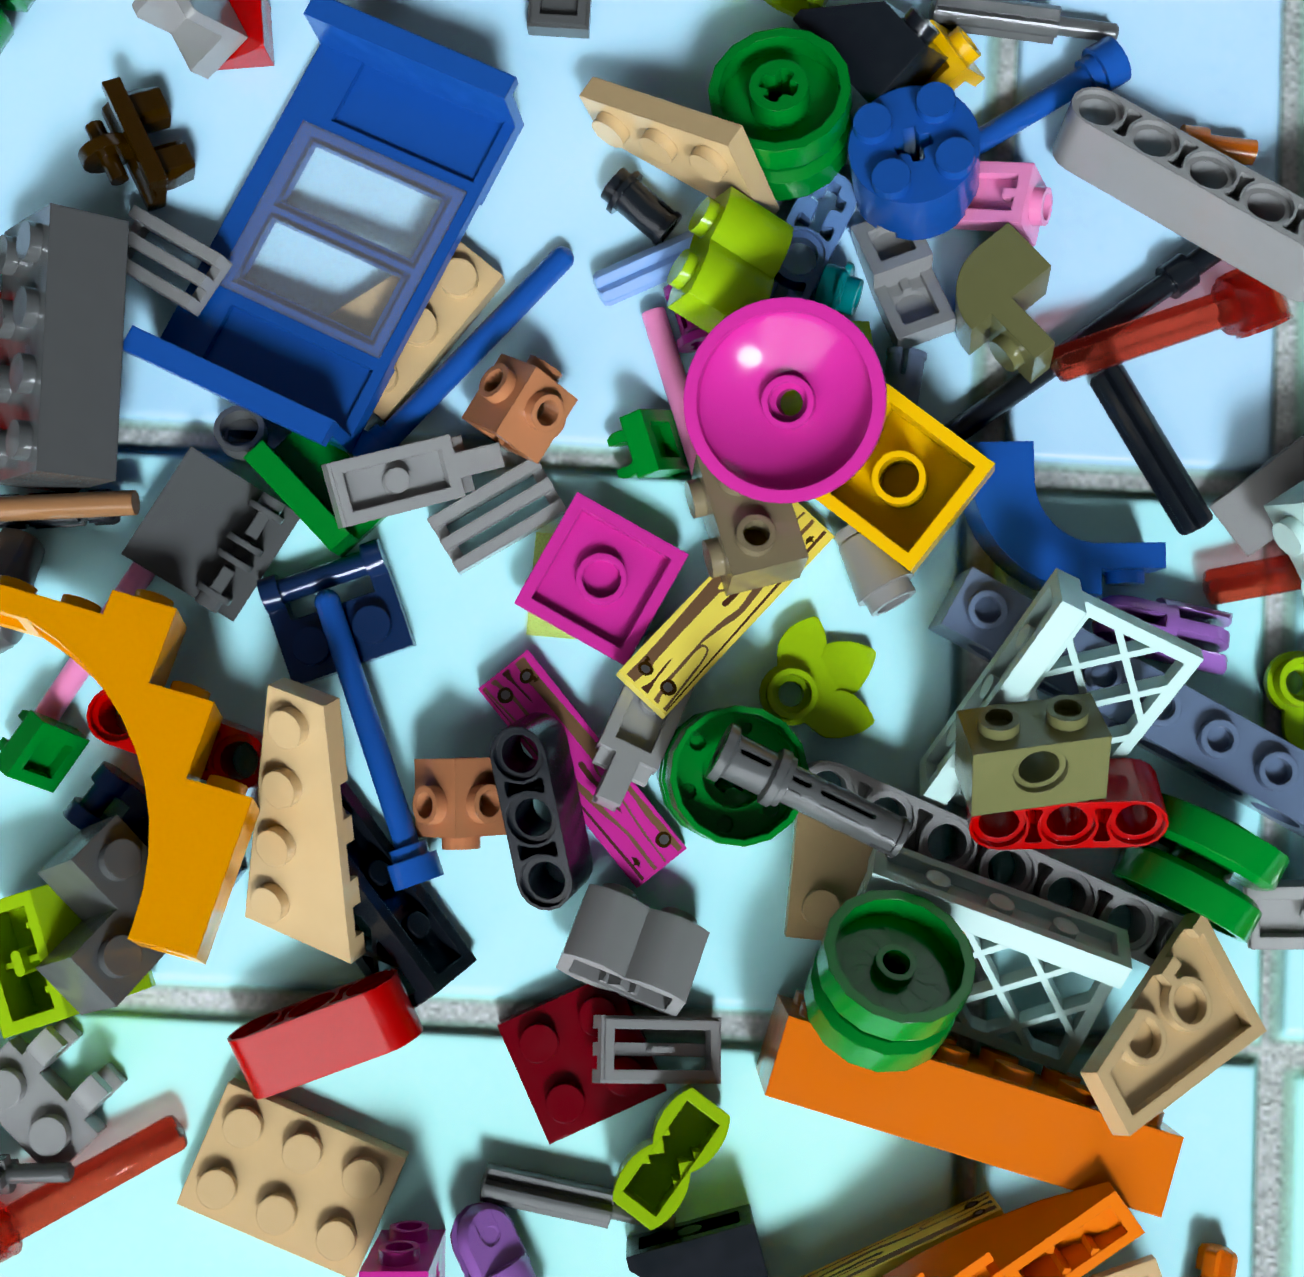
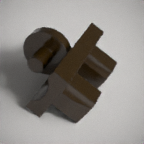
(130, 119)

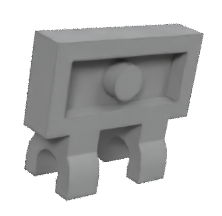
(38, 1104)

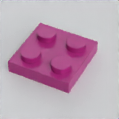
(601, 579)

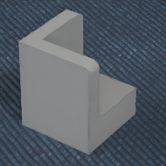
(202, 29)

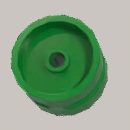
(792, 103)
(1201, 862)
(888, 980)

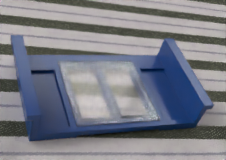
(343, 227)

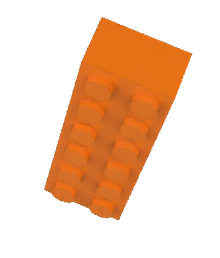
(974, 1109)

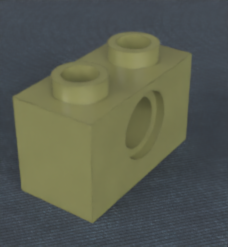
(1032, 754)

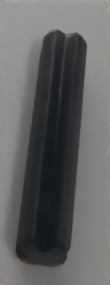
(1151, 449)

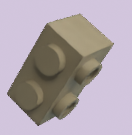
(748, 538)

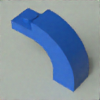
(1030, 546)

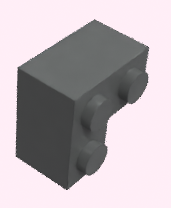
(102, 883)

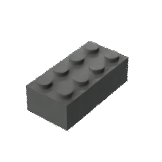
(61, 348)

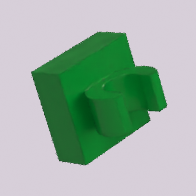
(652, 444)
(41, 750)

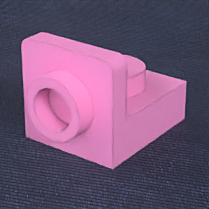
(1009, 194)

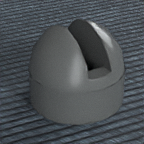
(242, 425)

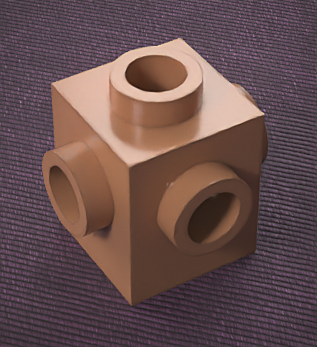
(521, 406)
(456, 801)

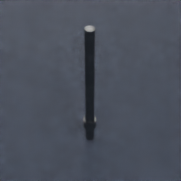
(1172, 280)

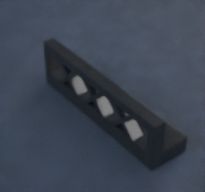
(404, 924)

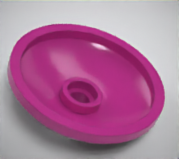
(738, 391)

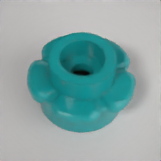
(839, 288)

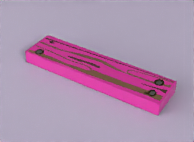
(633, 833)

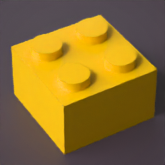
(910, 484)

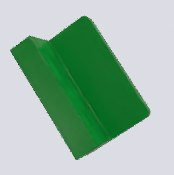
(297, 477)

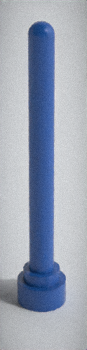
(1100, 66)
(467, 355)
(411, 858)

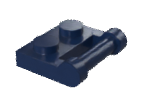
(375, 619)

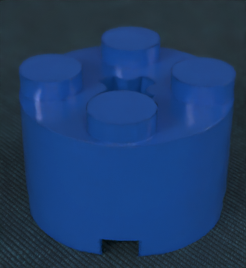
(915, 160)

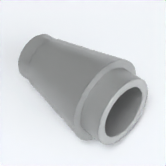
(874, 575)

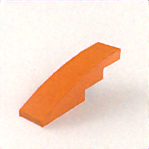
(1043, 1239)

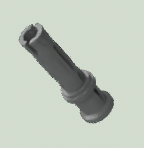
(778, 779)

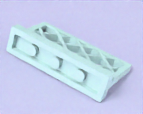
(1035, 652)
(1006, 918)

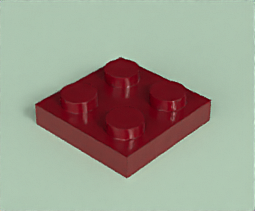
(556, 1060)

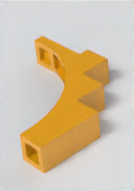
(193, 826)

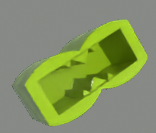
(729, 260)
(659, 1169)

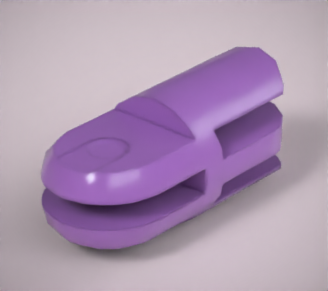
(1187, 621)
(489, 1243)

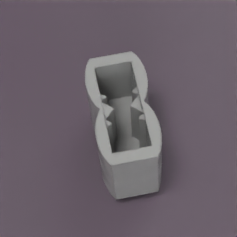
(634, 948)

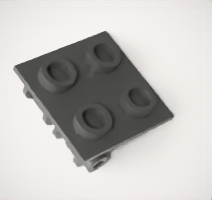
(211, 534)

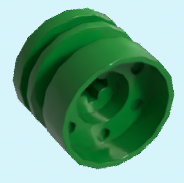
(726, 812)

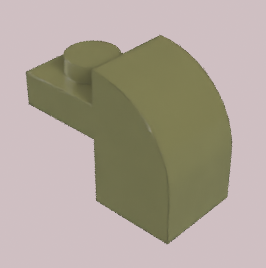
(991, 300)

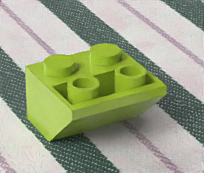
(29, 930)

